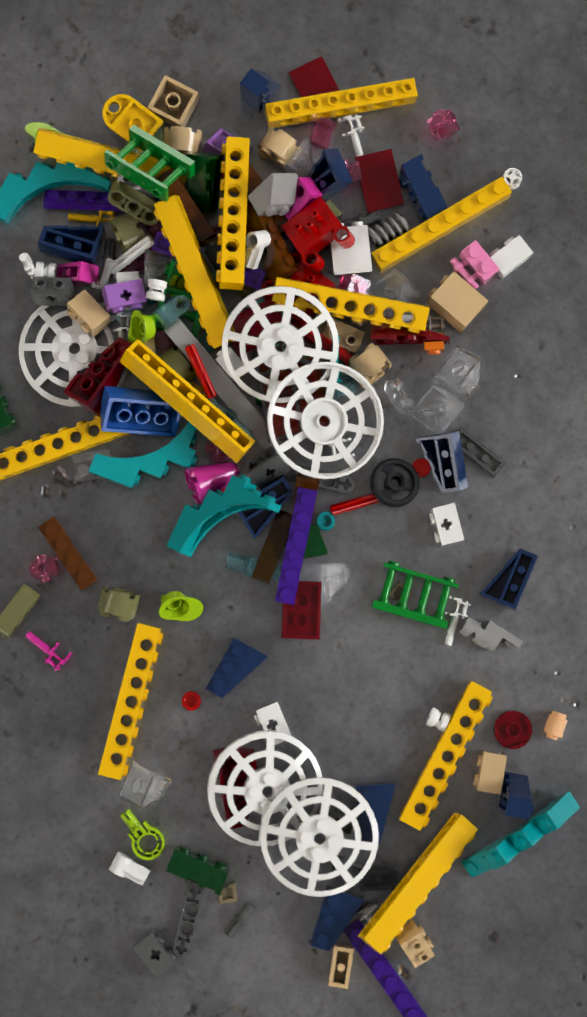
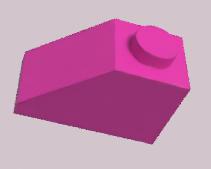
(80, 272)

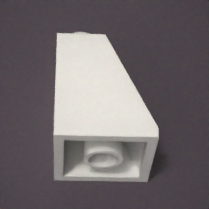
(356, 258)

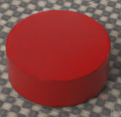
(422, 467)
(191, 700)

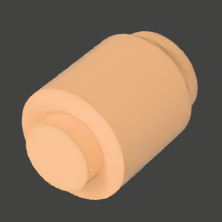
(555, 725)

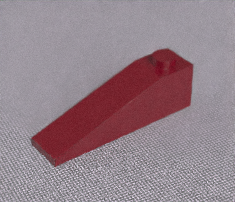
(389, 336)
(89, 386)
(223, 777)

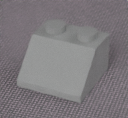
(275, 194)

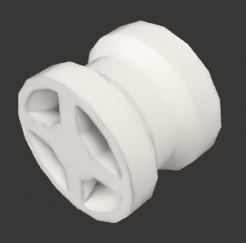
(513, 175)

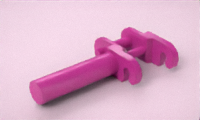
(48, 650)

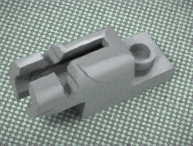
(489, 635)

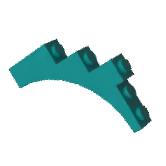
(43, 177)
(125, 470)
(216, 506)
(522, 837)

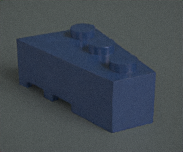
(257, 90)
(512, 580)
(516, 796)

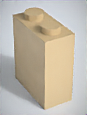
(456, 301)

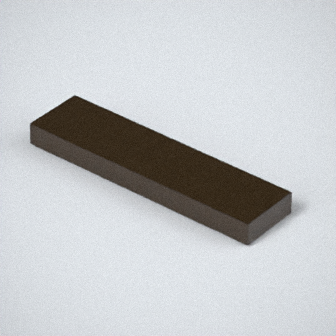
(272, 547)

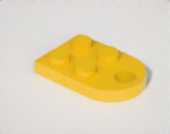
(129, 114)

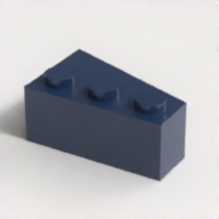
(330, 173)
(421, 188)
(72, 242)
(446, 460)
(259, 518)
(234, 667)
(379, 799)
(334, 917)

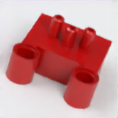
(315, 229)
(304, 275)

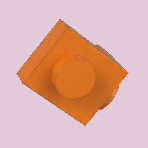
(434, 348)

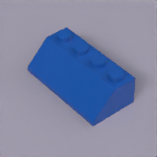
(137, 412)

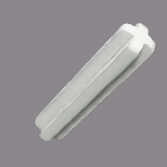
(132, 254)

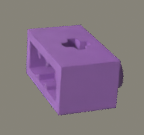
(132, 289)

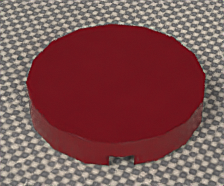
(512, 729)

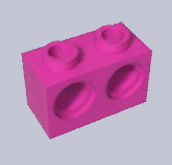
(305, 194)

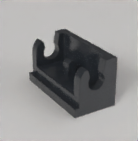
(210, 254)
(379, 880)

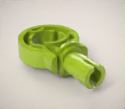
(134, 826)

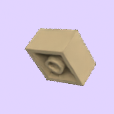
(174, 102)

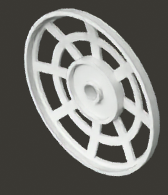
(278, 332)
(61, 351)
(337, 420)
(258, 780)
(317, 824)

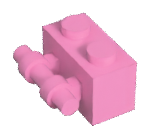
(477, 262)

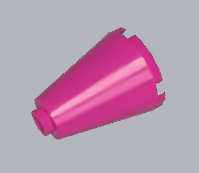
(209, 477)

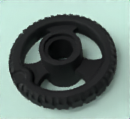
(387, 467)

